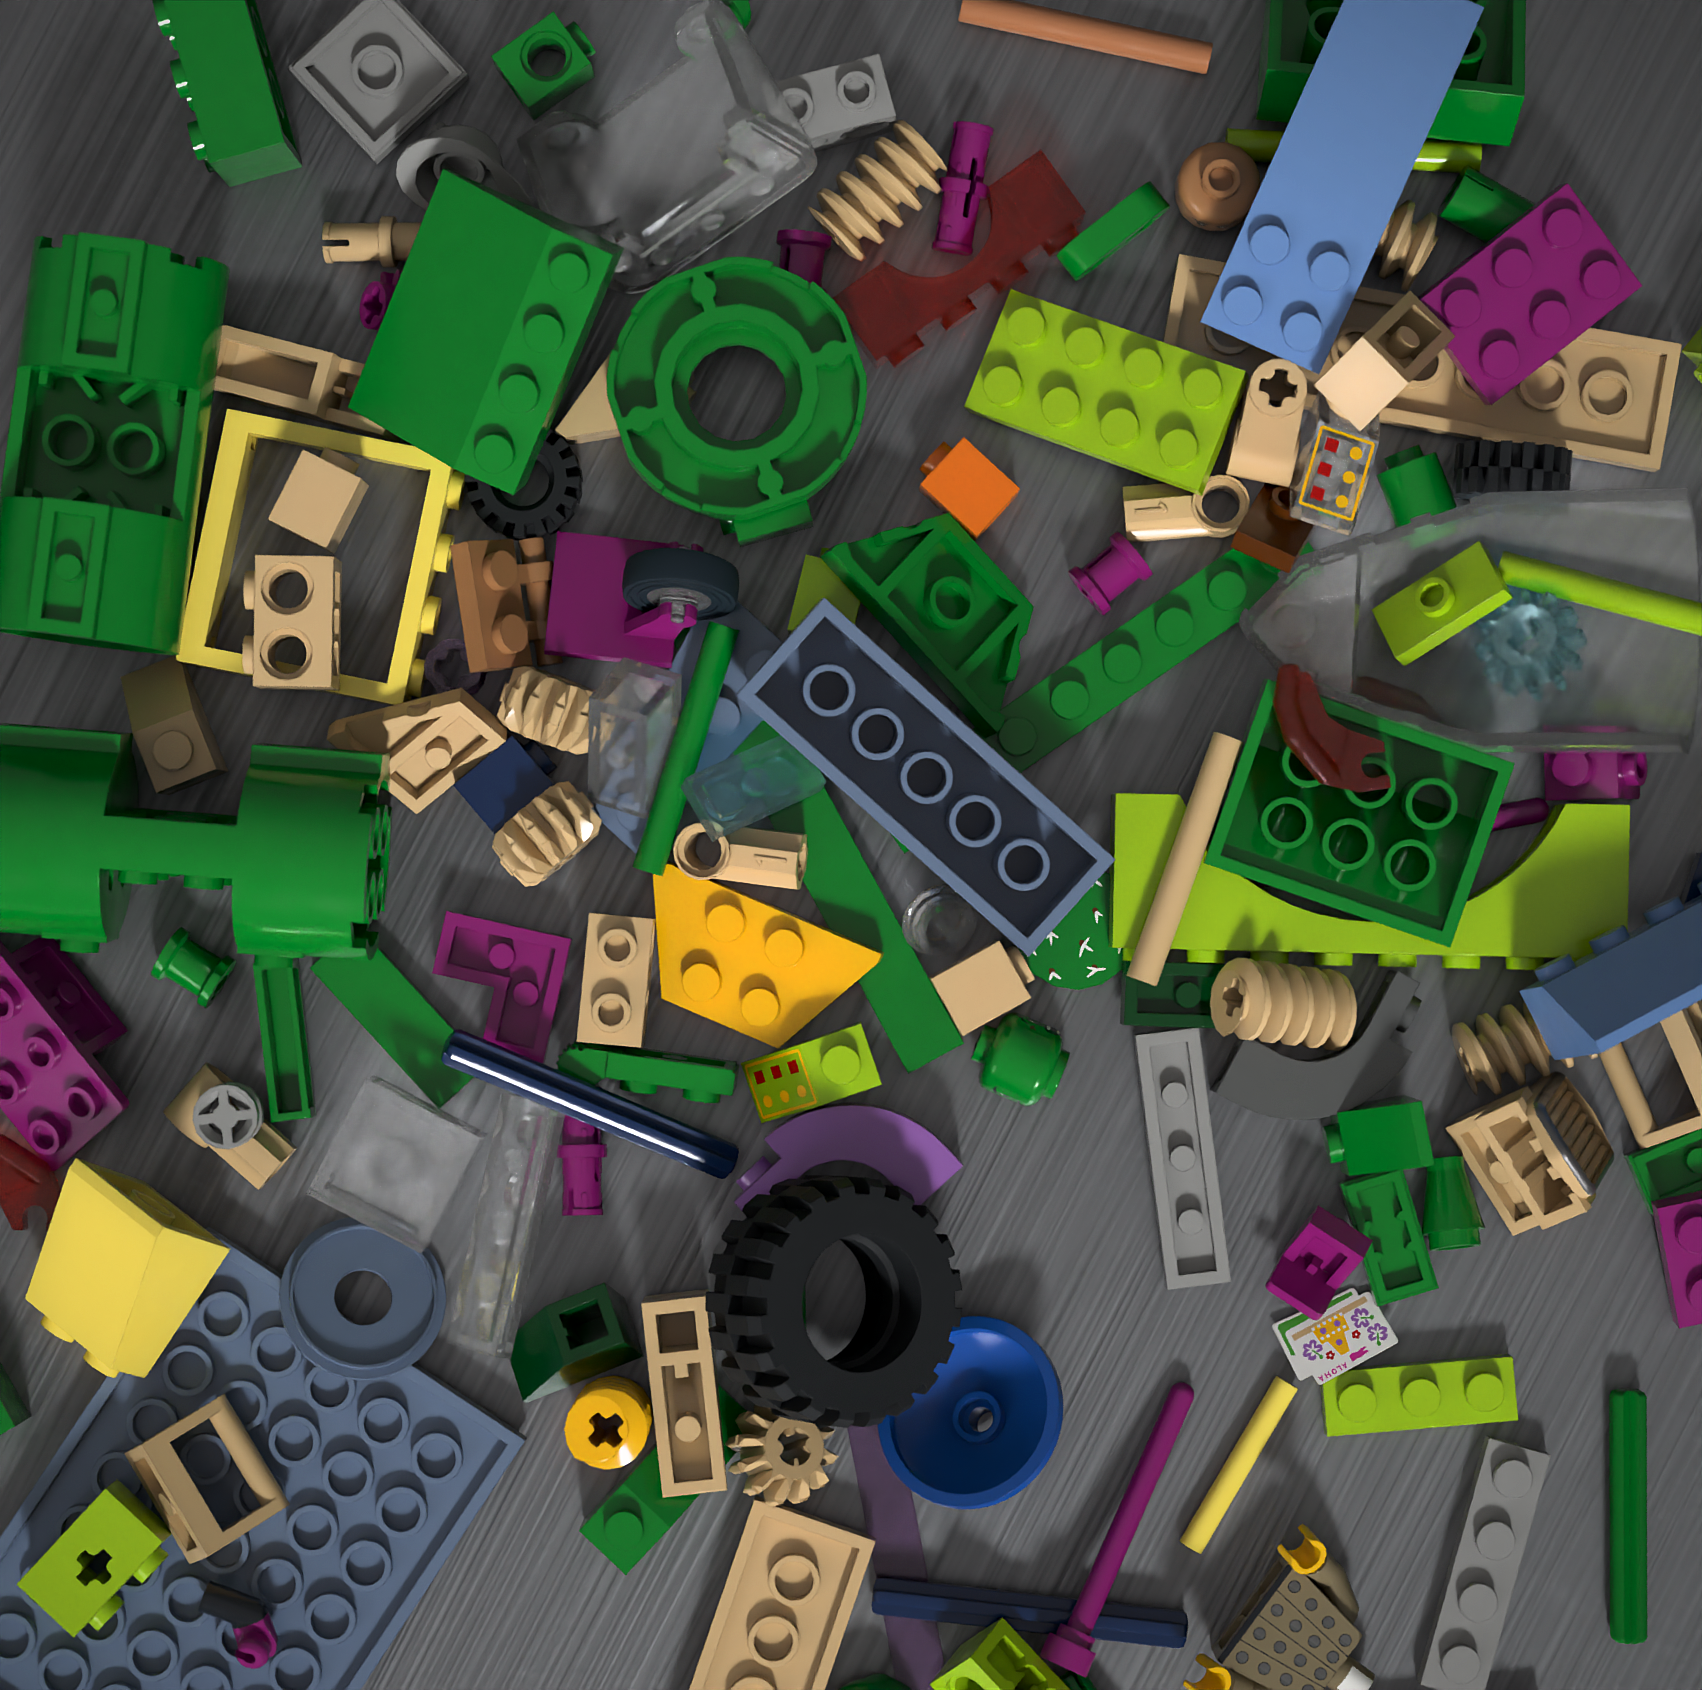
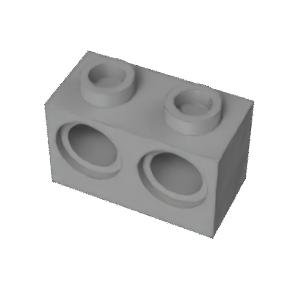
(842, 102)

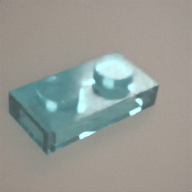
(751, 786)

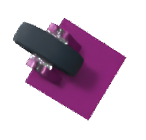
(632, 597)

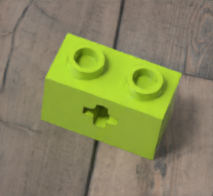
(62, 1576)

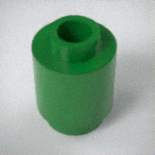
(1415, 485)

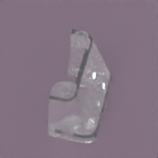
(676, 157)

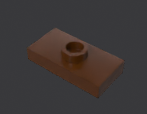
(1270, 532)

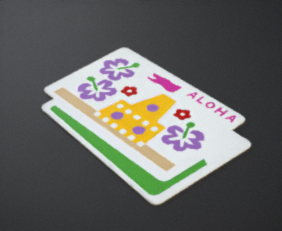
(1341, 1339)

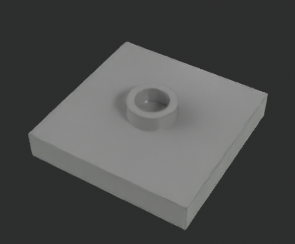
(378, 74)

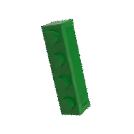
(284, 1042)

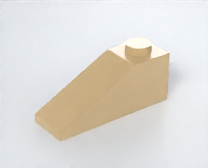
(684, 1393)

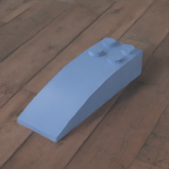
(1339, 174)

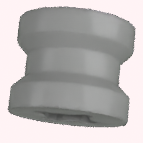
(216, 1117)

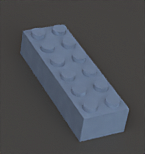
(925, 776)

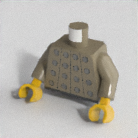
(1291, 1629)

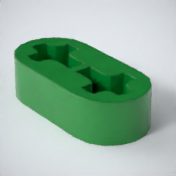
(1113, 231)

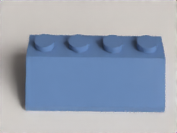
(1622, 984)

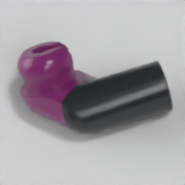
(249, 1621)

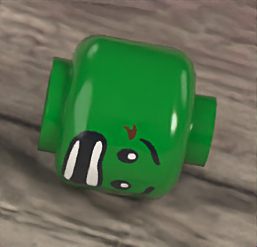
(1020, 1059)

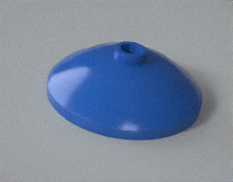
(938, 1440)

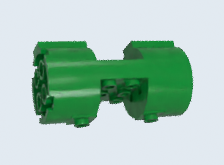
(108, 442)
(299, 855)

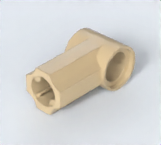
(1174, 513)
(747, 856)
(254, 1160)

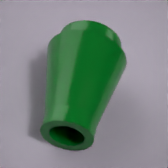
(1450, 1207)

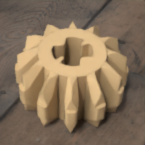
(546, 709)
(546, 833)
(761, 1454)

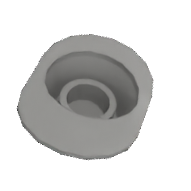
(461, 151)

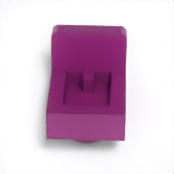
(1594, 776)
(1317, 1263)

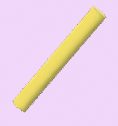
(1238, 1464)

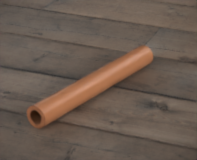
(1089, 33)

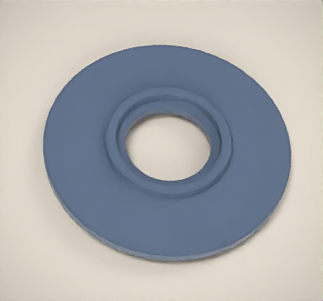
(350, 1348)

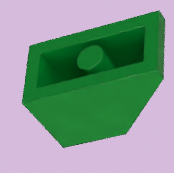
(1379, 1137)

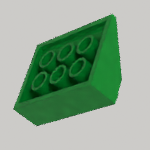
(1478, 105)
(484, 331)
(1378, 853)

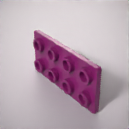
(47, 1052)

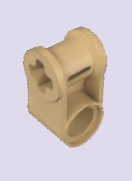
(1268, 436)

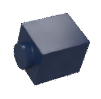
(507, 781)

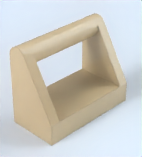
(1685, 1039)
(179, 1498)

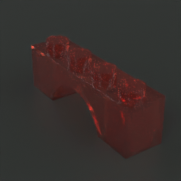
(1028, 214)

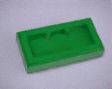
(1398, 1257)

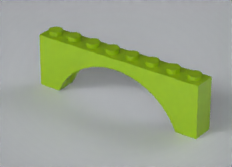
(1541, 907)

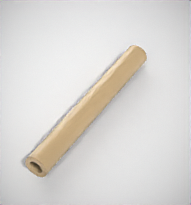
(1185, 858)

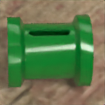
(193, 967)

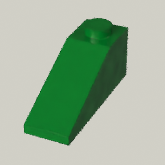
(635, 1512)

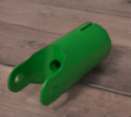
(1481, 205)

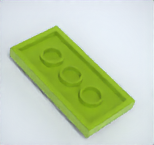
(1106, 392)

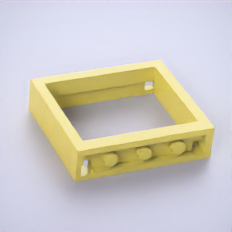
(222, 527)

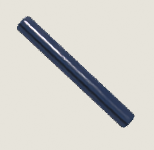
(589, 1103)
(1024, 1611)

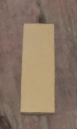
(292, 379)

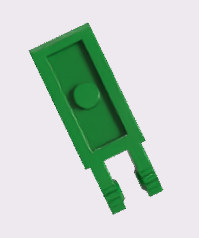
(644, 1069)

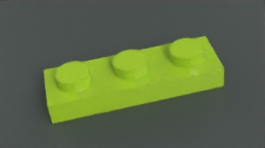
(1420, 1395)

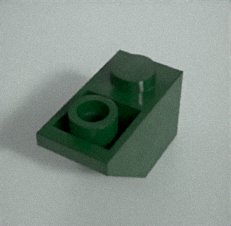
(573, 1342)

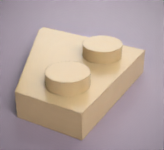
(428, 742)

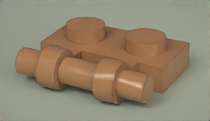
(493, 606)

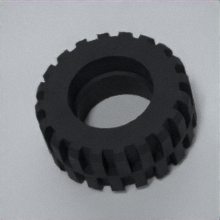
(904, 1314)

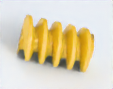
(614, 1445)

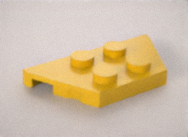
(748, 958)

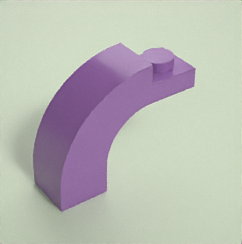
(859, 1133)

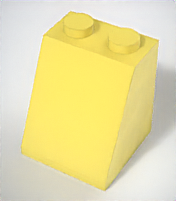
(120, 1269)

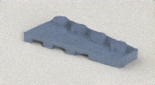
(732, 717)

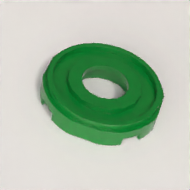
(727, 306)

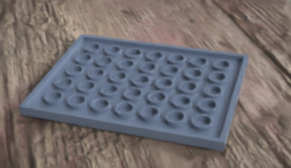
(374, 1485)

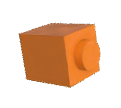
(966, 486)

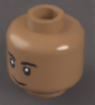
(1217, 186)

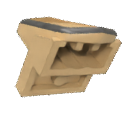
(1536, 1153)

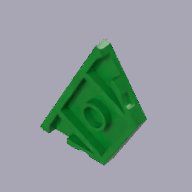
(944, 609)

